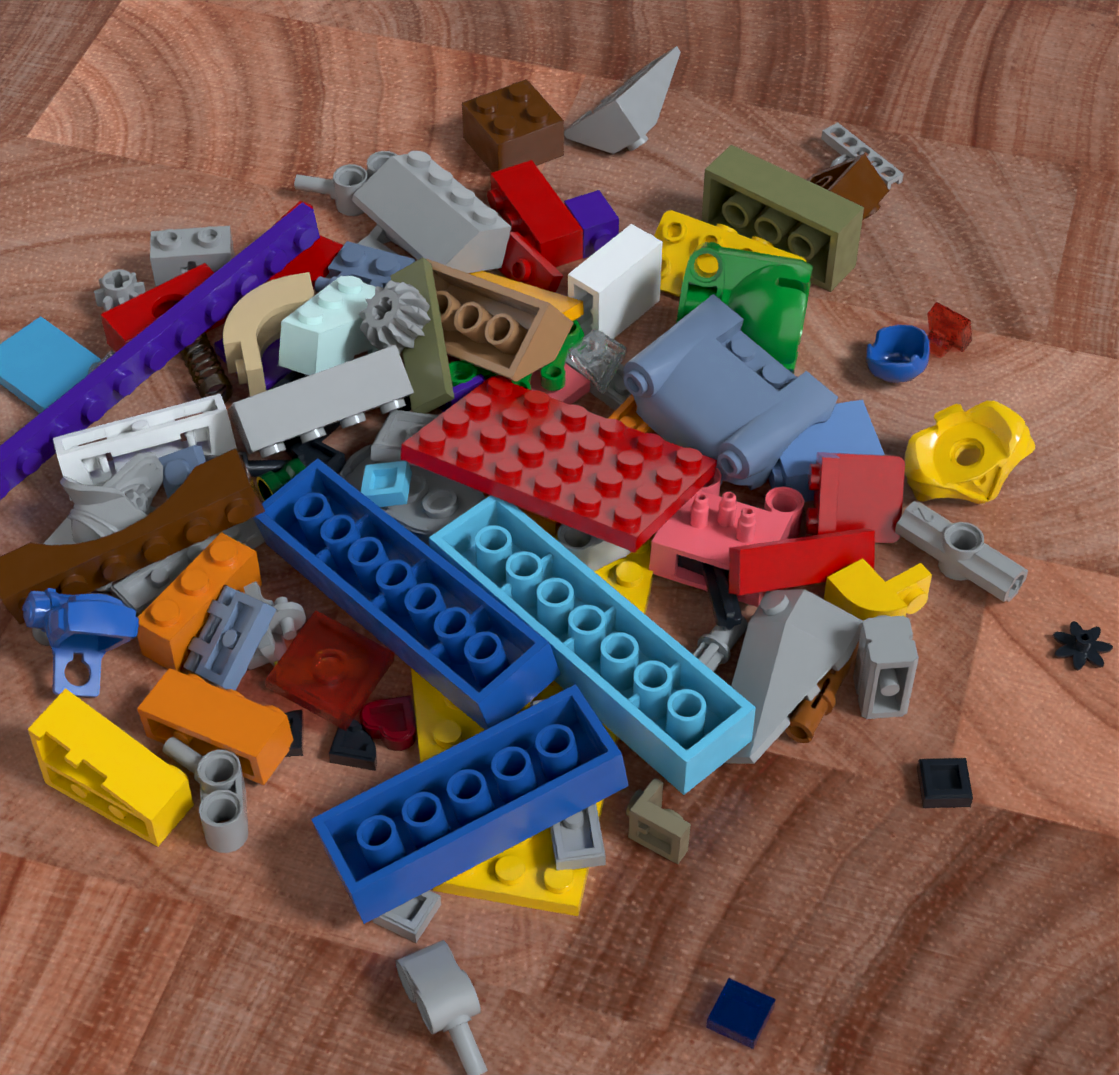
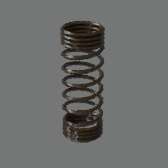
(211, 380)

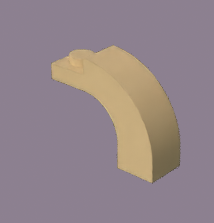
(257, 324)

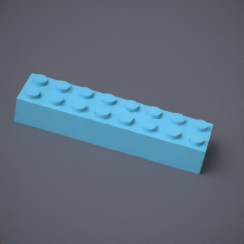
(621, 660)

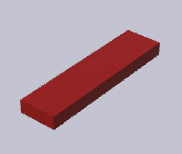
(797, 560)

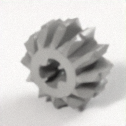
(394, 316)

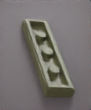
(428, 360)

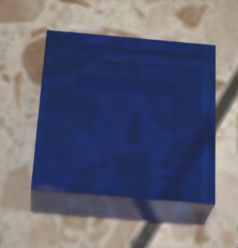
(740, 1013)

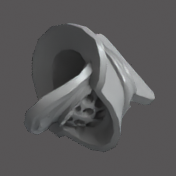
(106, 508)

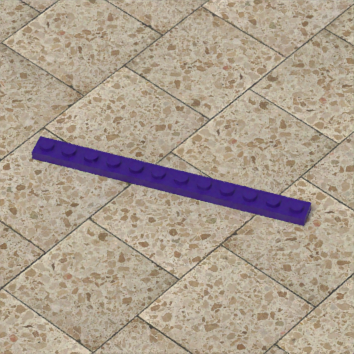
(156, 345)

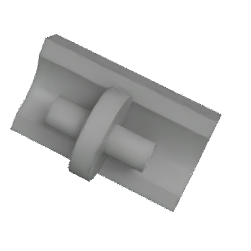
(285, 622)

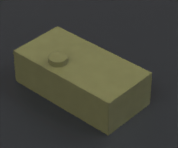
(785, 211)

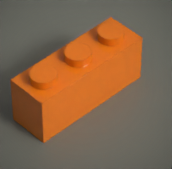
(182, 607)
(217, 720)

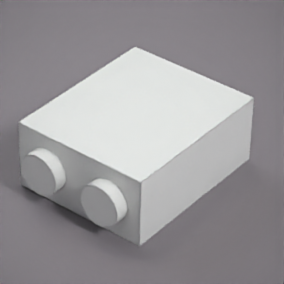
(618, 282)

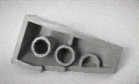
(785, 655)

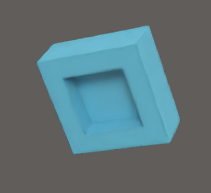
(387, 483)

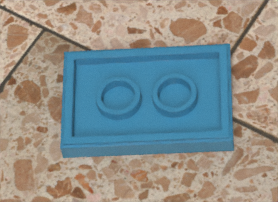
(42, 364)

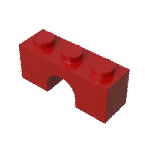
(135, 315)

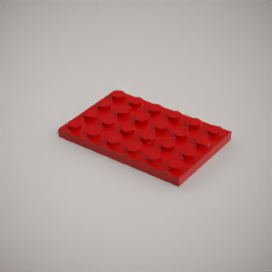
(561, 462)

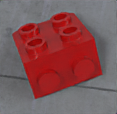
(856, 494)

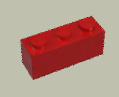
(536, 212)

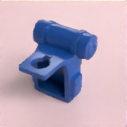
(80, 626)

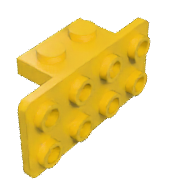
(684, 234)

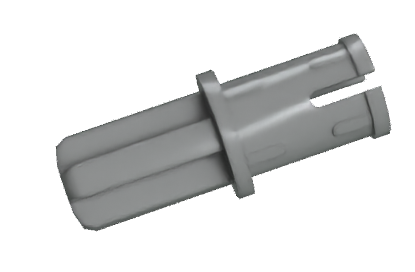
(716, 646)

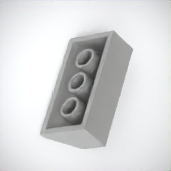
(433, 214)
(321, 400)

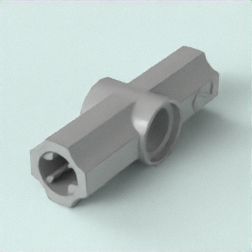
(961, 551)

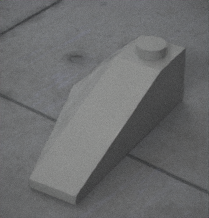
(629, 111)

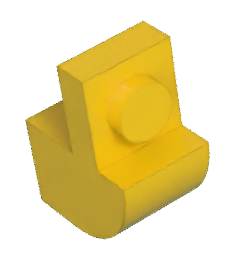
(867, 595)

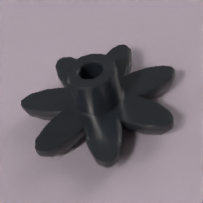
(1082, 646)

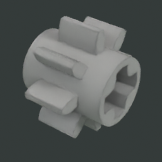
(117, 288)

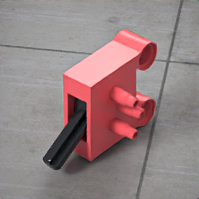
(698, 537)

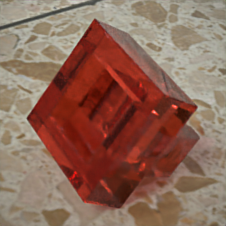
(947, 330)

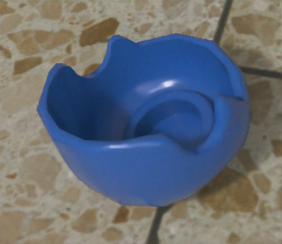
(898, 353)

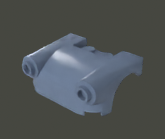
(724, 394)

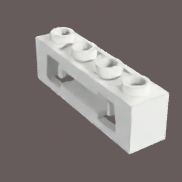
(143, 433)

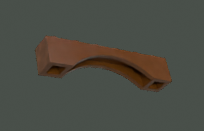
(208, 502)

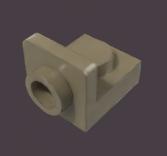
(657, 827)

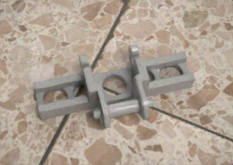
(859, 147)

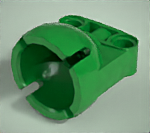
(760, 288)

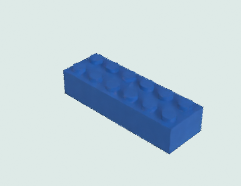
(470, 802)

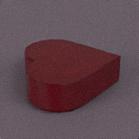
(391, 722)

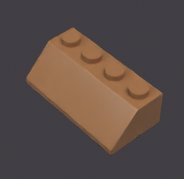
(496, 324)

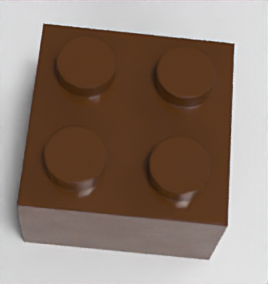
(513, 127)

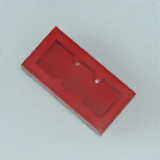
(528, 265)

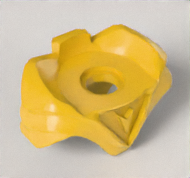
(967, 452)

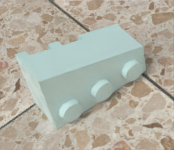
(326, 328)

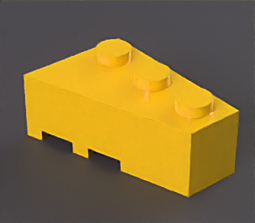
(108, 769)

